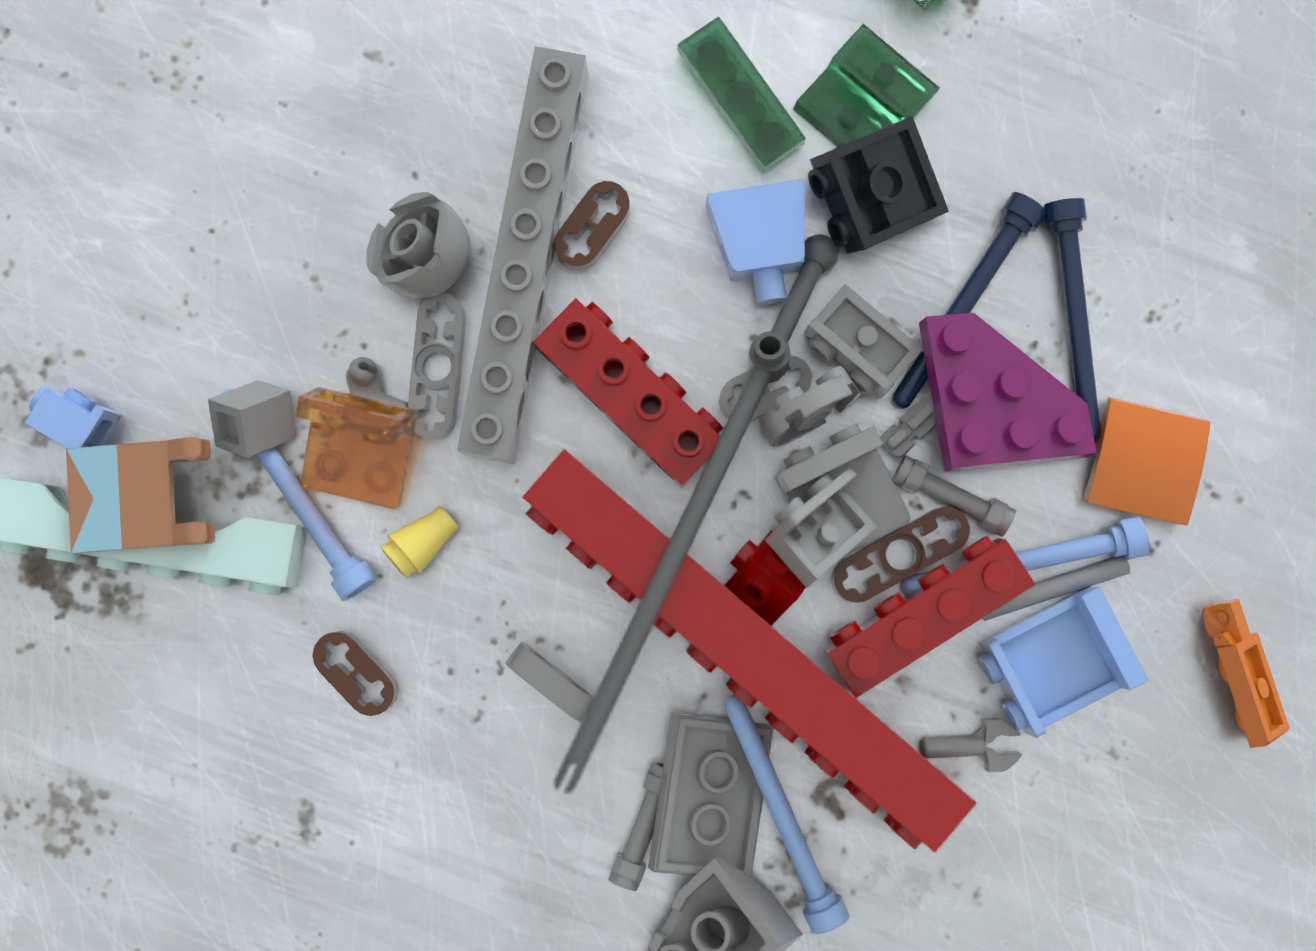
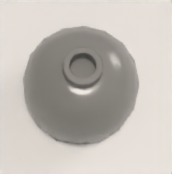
(420, 247)

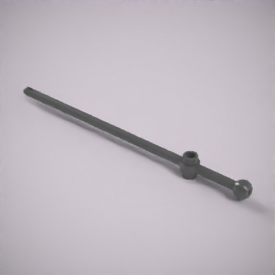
(768, 363)

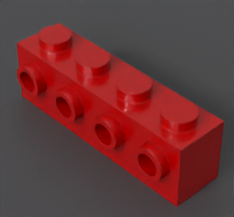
(628, 391)
(929, 616)

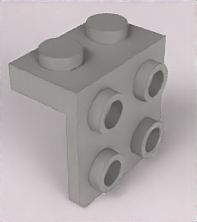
(870, 489)

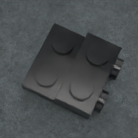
(877, 186)

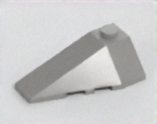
(725, 913)

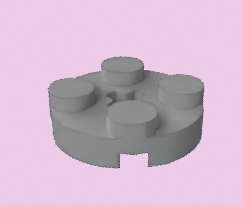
(802, 412)

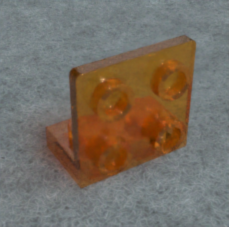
(356, 446)

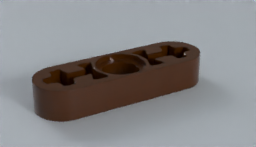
(926, 525)

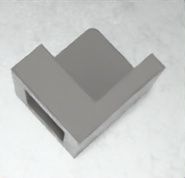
(252, 418)

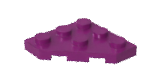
(996, 400)

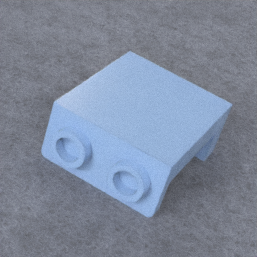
(1060, 660)

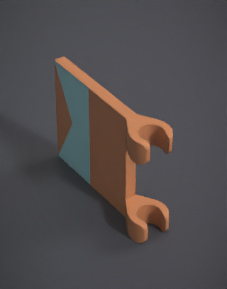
(126, 496)

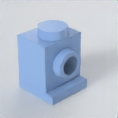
(71, 418)

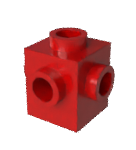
(764, 581)

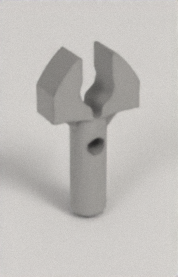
(975, 746)

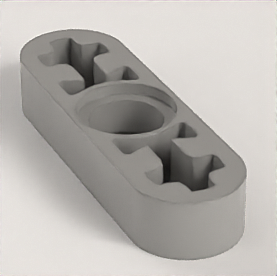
(452, 330)

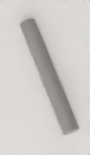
(1065, 584)

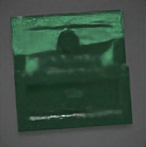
(864, 90)

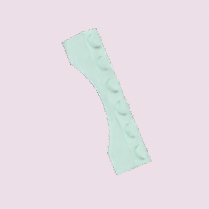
(247, 550)

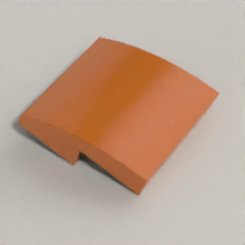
(1148, 461)

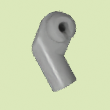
(365, 382)

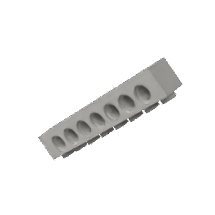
(523, 255)

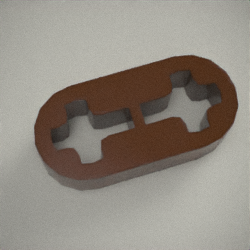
(583, 217)
(346, 682)

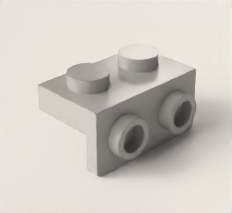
(861, 342)
(821, 530)

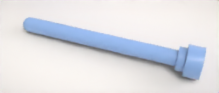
(1124, 539)
(348, 573)
(823, 908)

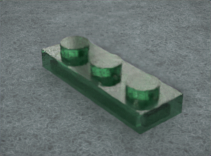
(741, 93)

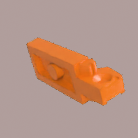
(1247, 673)

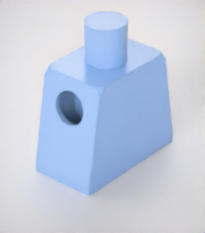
(761, 234)

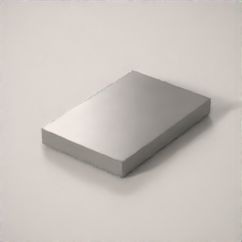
(706, 798)

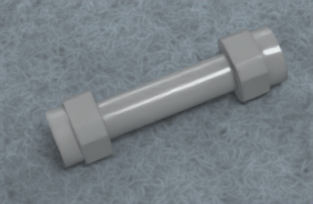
(992, 514)
(628, 867)

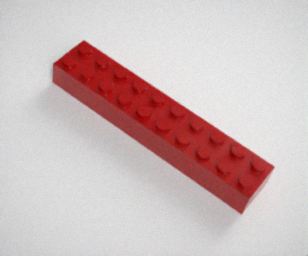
(758, 659)

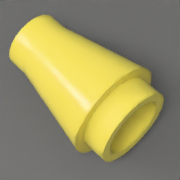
(417, 543)

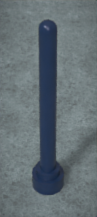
(1019, 217)
(1066, 221)

